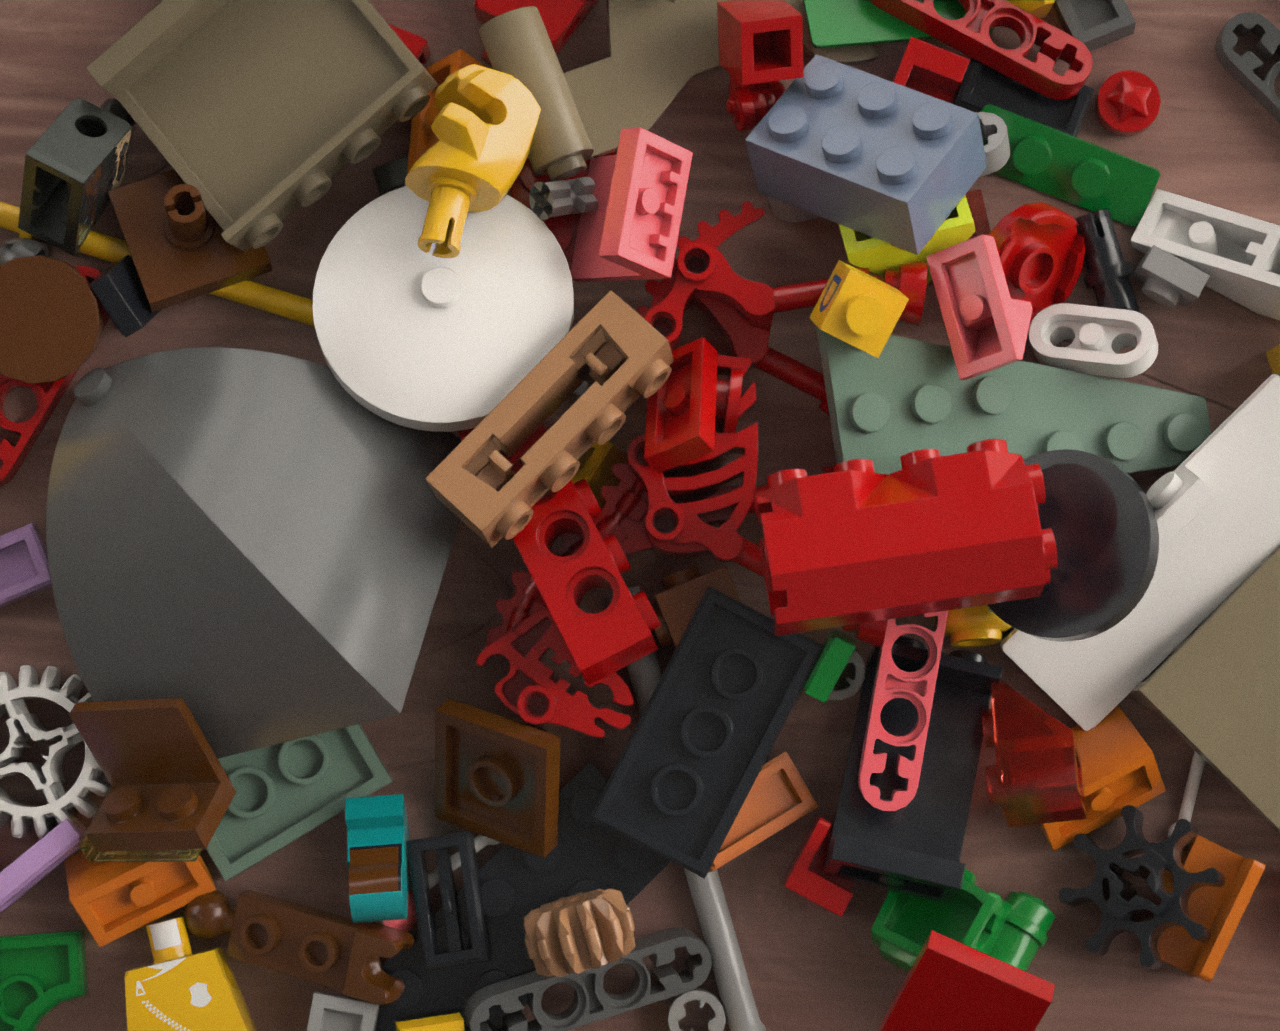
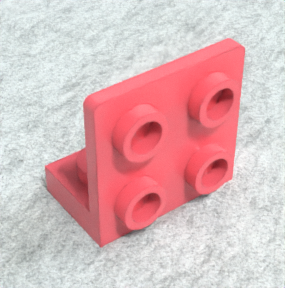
(637, 211)

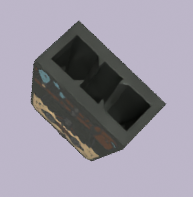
(83, 148)

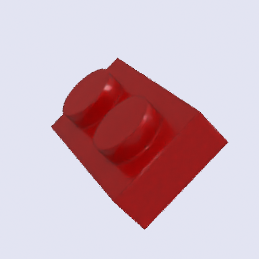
(683, 409)

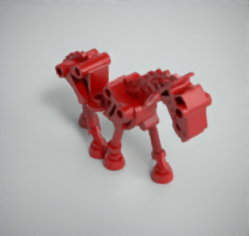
(641, 505)

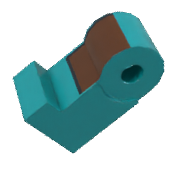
(377, 857)

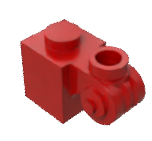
(758, 48)

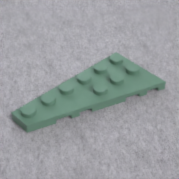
(918, 402)

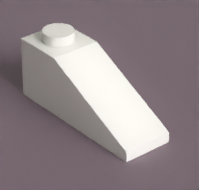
(1227, 245)

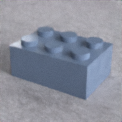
(867, 153)

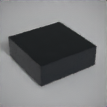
(123, 296)

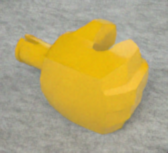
(480, 151)

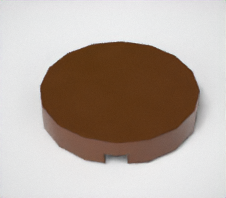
(46, 319)

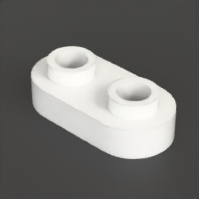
(1097, 339)

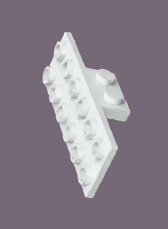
(1214, 531)

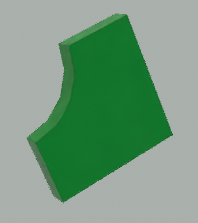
(39, 975)

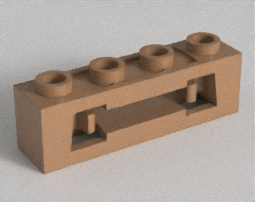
(625, 361)

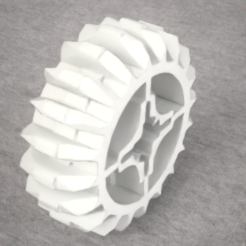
(49, 776)

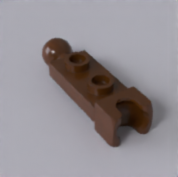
(303, 942)

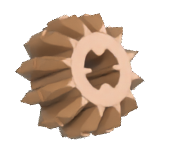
(579, 932)

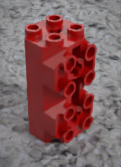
(905, 541)

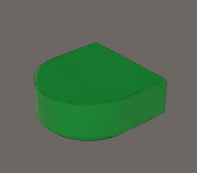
(830, 665)

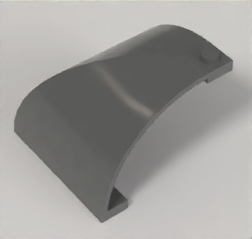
(244, 543)

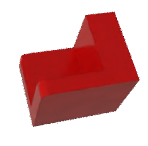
(931, 70)
(807, 869)

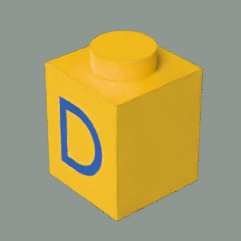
(858, 309)

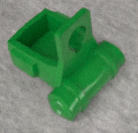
(1000, 928)

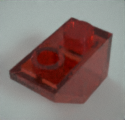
(1036, 762)

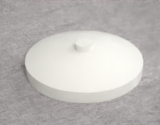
(436, 335)

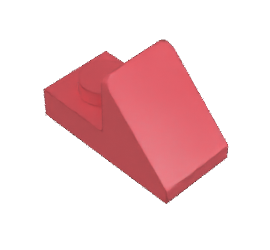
(979, 315)

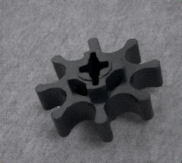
(1119, 900)

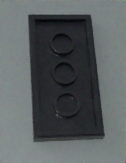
(705, 732)

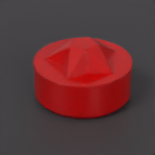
(1127, 103)

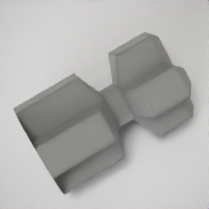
(563, 197)

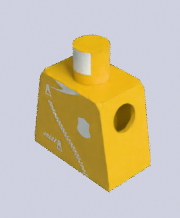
(184, 987)

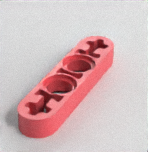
(914, 686)

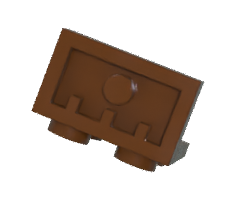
(161, 774)

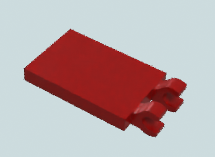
(966, 991)

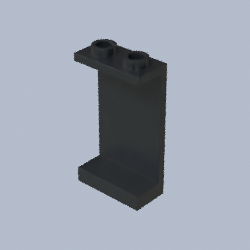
(921, 843)

